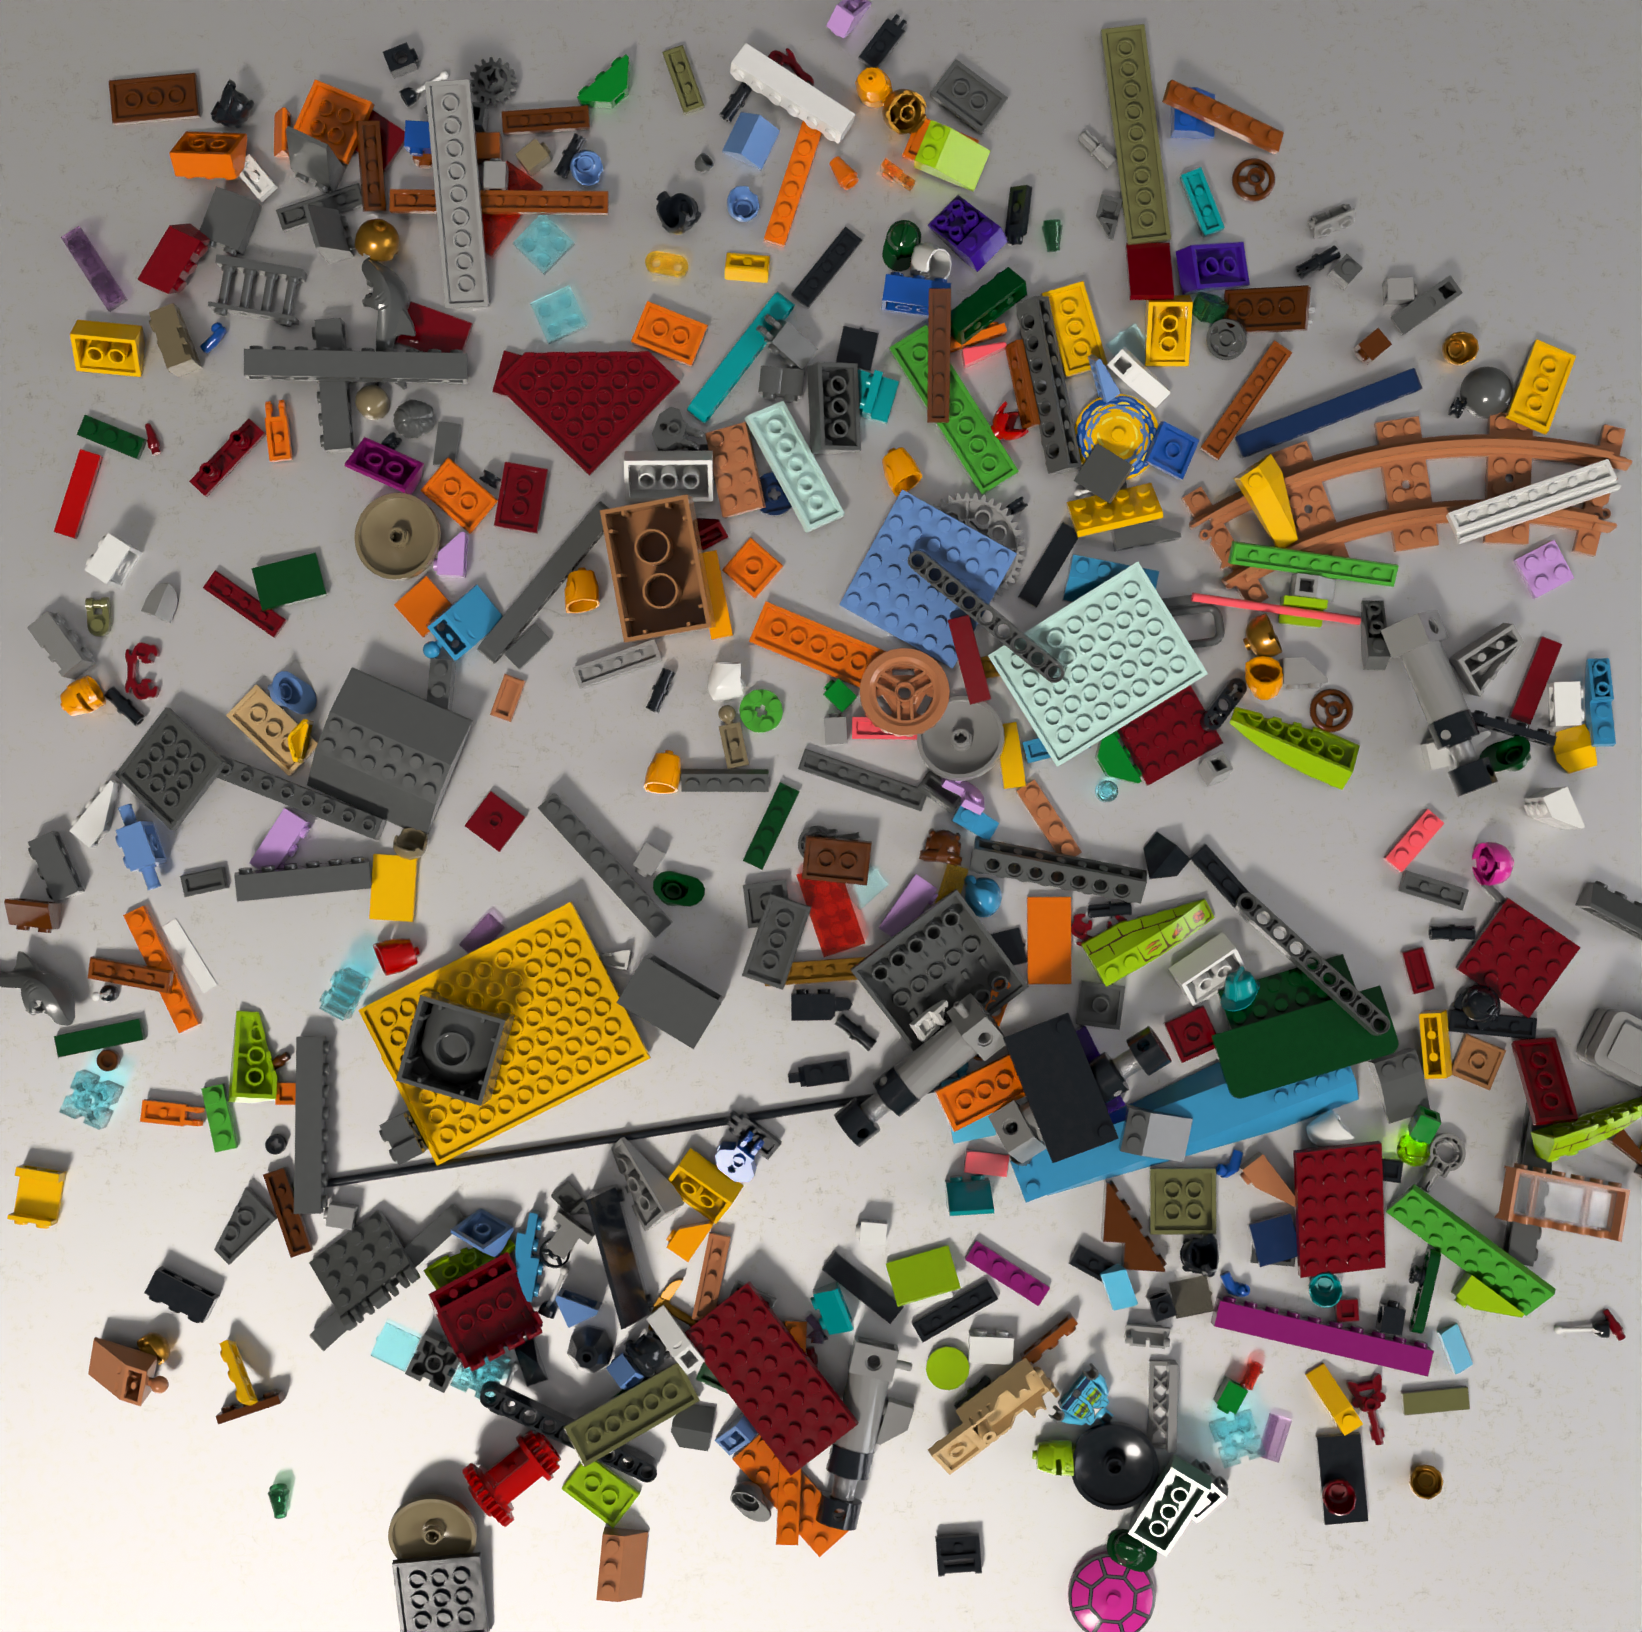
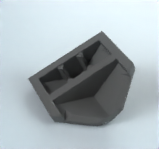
(693, 1427)

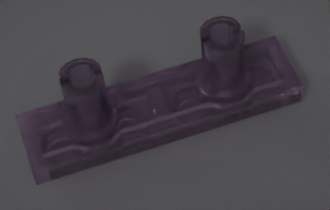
(94, 268)

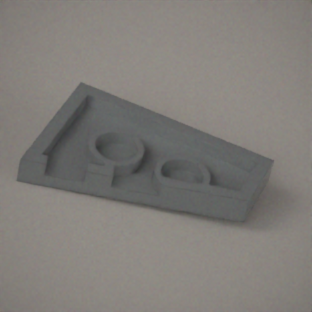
(246, 1224)

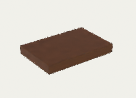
(836, 860)

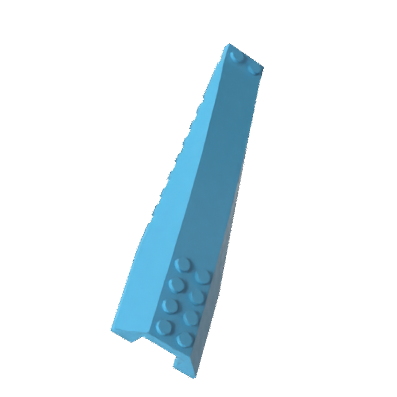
(1216, 1122)

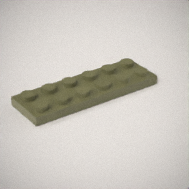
(631, 1414)

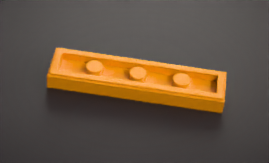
(717, 593)

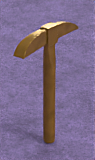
(664, 1300)

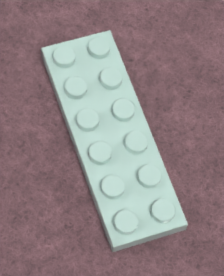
(794, 466)

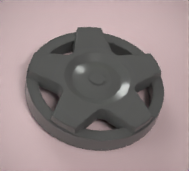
(1226, 339)

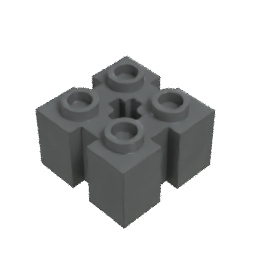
(403, 1137)
(423, 1366)

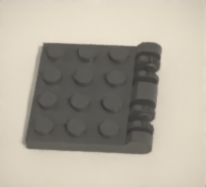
(361, 1267)

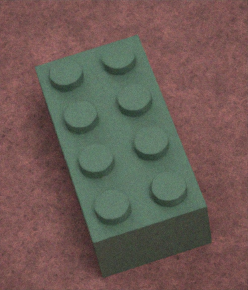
(1170, 1505)

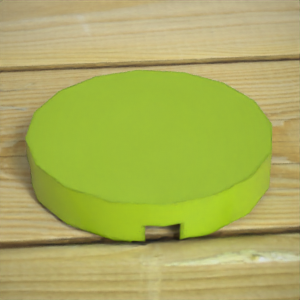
(947, 1367)

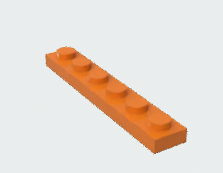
(792, 185)
(157, 956)

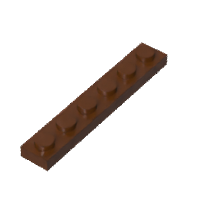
(939, 355)

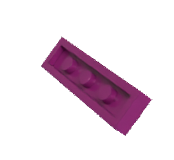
(1007, 1273)

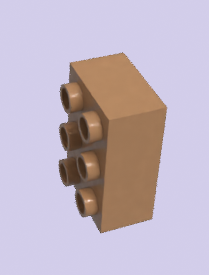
(657, 568)

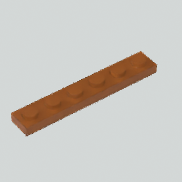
(1222, 117)
(1245, 400)

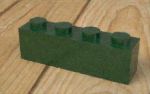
(986, 305)

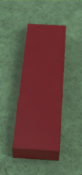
(244, 604)
(969, 659)
(1535, 680)

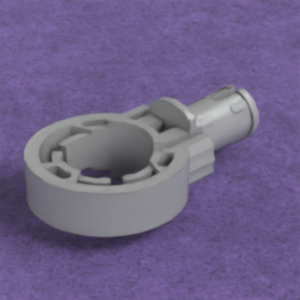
(1443, 1168)

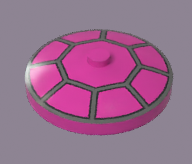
(1110, 1596)

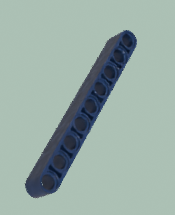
(1328, 413)

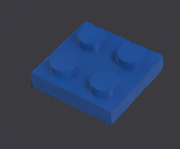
(1171, 450)

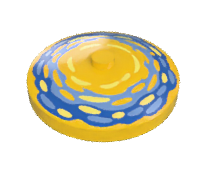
(1120, 426)

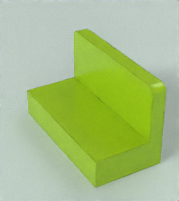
(1302, 602)

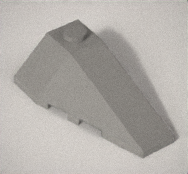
(651, 1192)

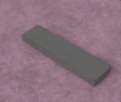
(341, 200)

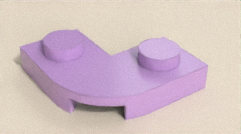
(970, 795)

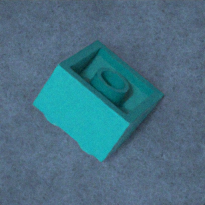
(833, 1309)

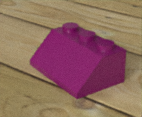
(386, 466)

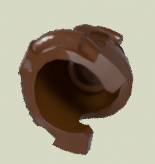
(942, 847)

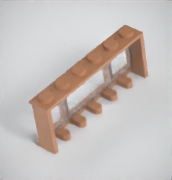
(1563, 1202)

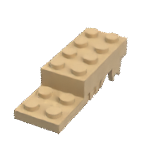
(993, 1414)

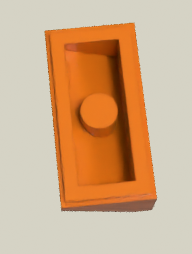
(281, 121)

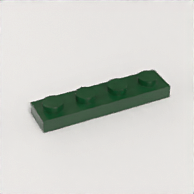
(771, 826)

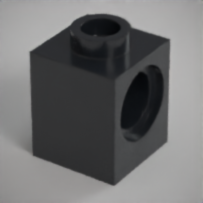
(392, 56)
(1161, 1305)
(1390, 1317)

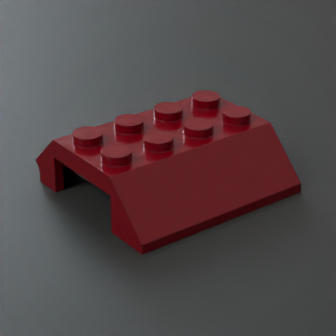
(485, 1312)

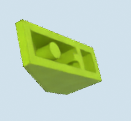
(1480, 1297)

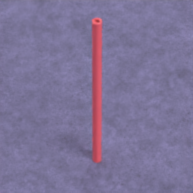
(1273, 608)

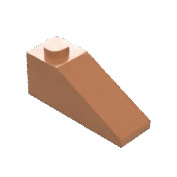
(1265, 1178)

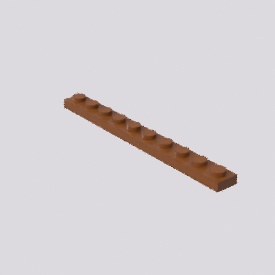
(509, 202)

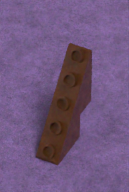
(1121, 1228)

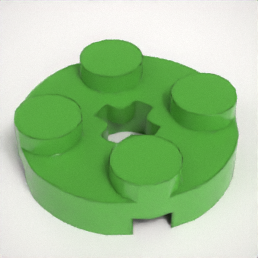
(765, 722)

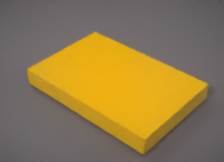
(393, 888)

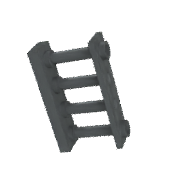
(271, 273)

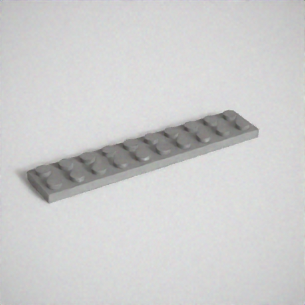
(457, 193)

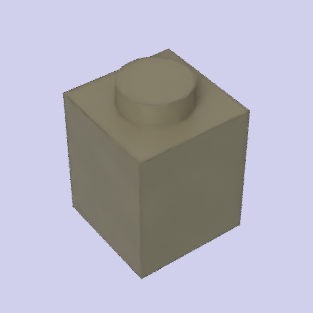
(534, 157)

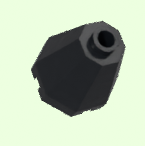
(590, 1348)

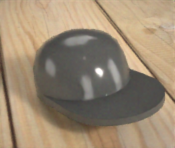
(749, 1501)

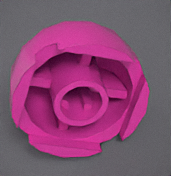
(1493, 863)

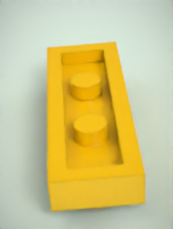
(237, 1373)

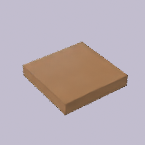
(1477, 1061)

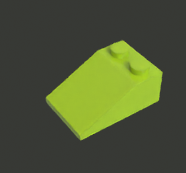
(951, 156)

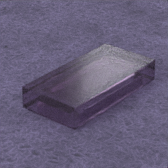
(482, 934)
(1275, 1436)

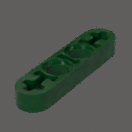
(1425, 1292)

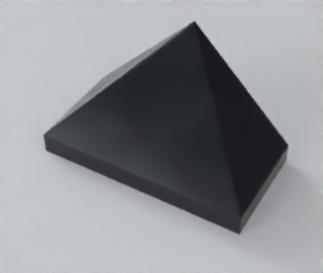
(531, 1362)

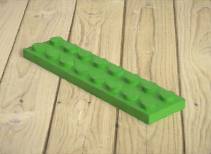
(967, 428)
(1470, 1250)

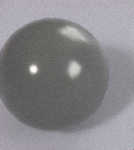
(1486, 392)

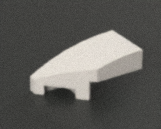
(929, 1021)

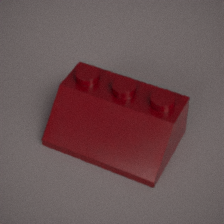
(174, 258)

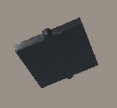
(857, 347)
(1012, 945)

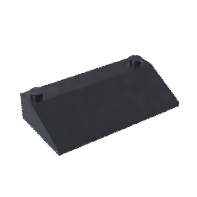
(1060, 1088)
(619, 1255)

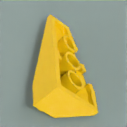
(1267, 495)

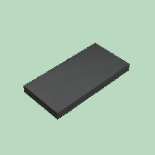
(776, 941)

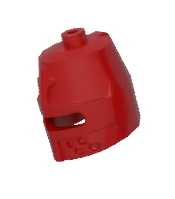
(396, 955)

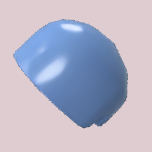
(586, 167)
(742, 204)

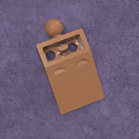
(125, 1371)

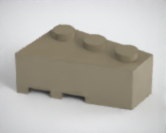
(174, 340)

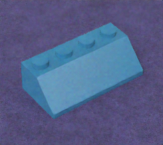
(1088, 573)

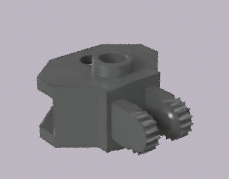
(676, 432)

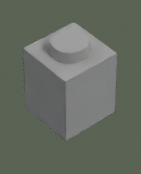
(495, 175)
(1399, 291)
(835, 729)
(1215, 768)
(648, 860)
(341, 1215)

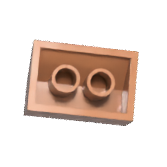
(621, 1564)

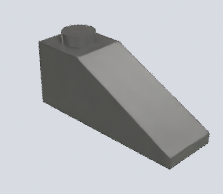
(1141, 535)

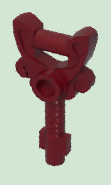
(1369, 1403)

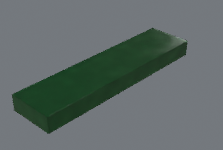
(99, 1037)

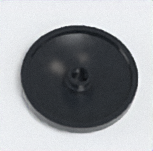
(1114, 1465)

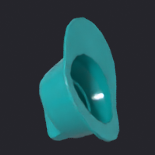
(1239, 990)

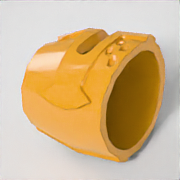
(873, 87)
(898, 466)
(581, 591)
(1264, 677)
(82, 696)
(663, 773)

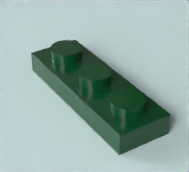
(111, 437)

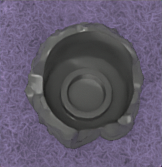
(413, 419)

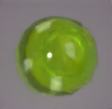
(1412, 1152)

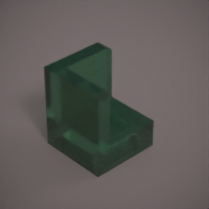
(1209, 307)

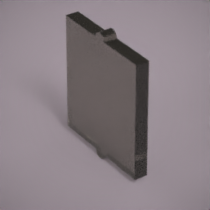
(1191, 1296)

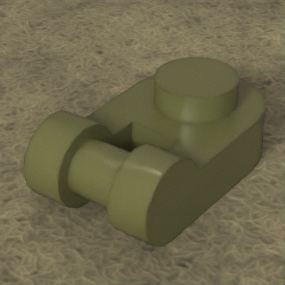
(100, 624)

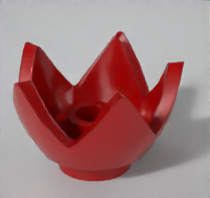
(1004, 425)

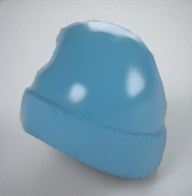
(982, 895)

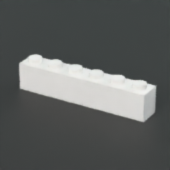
(792, 93)

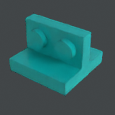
(876, 395)

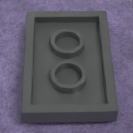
(968, 96)

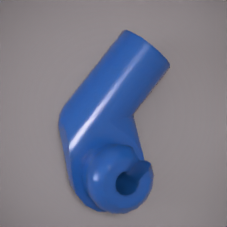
(210, 343)
(1232, 1287)

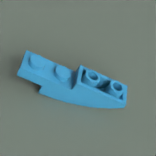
(1598, 702)
(527, 1263)

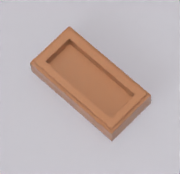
(508, 698)

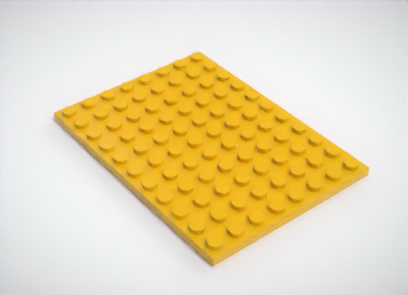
(561, 1040)

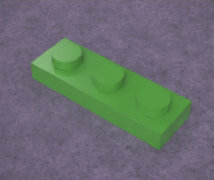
(219, 1117)

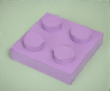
(1543, 569)

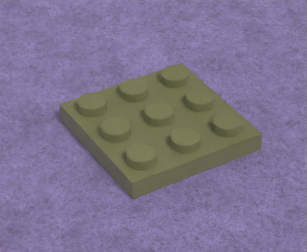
(1182, 1201)

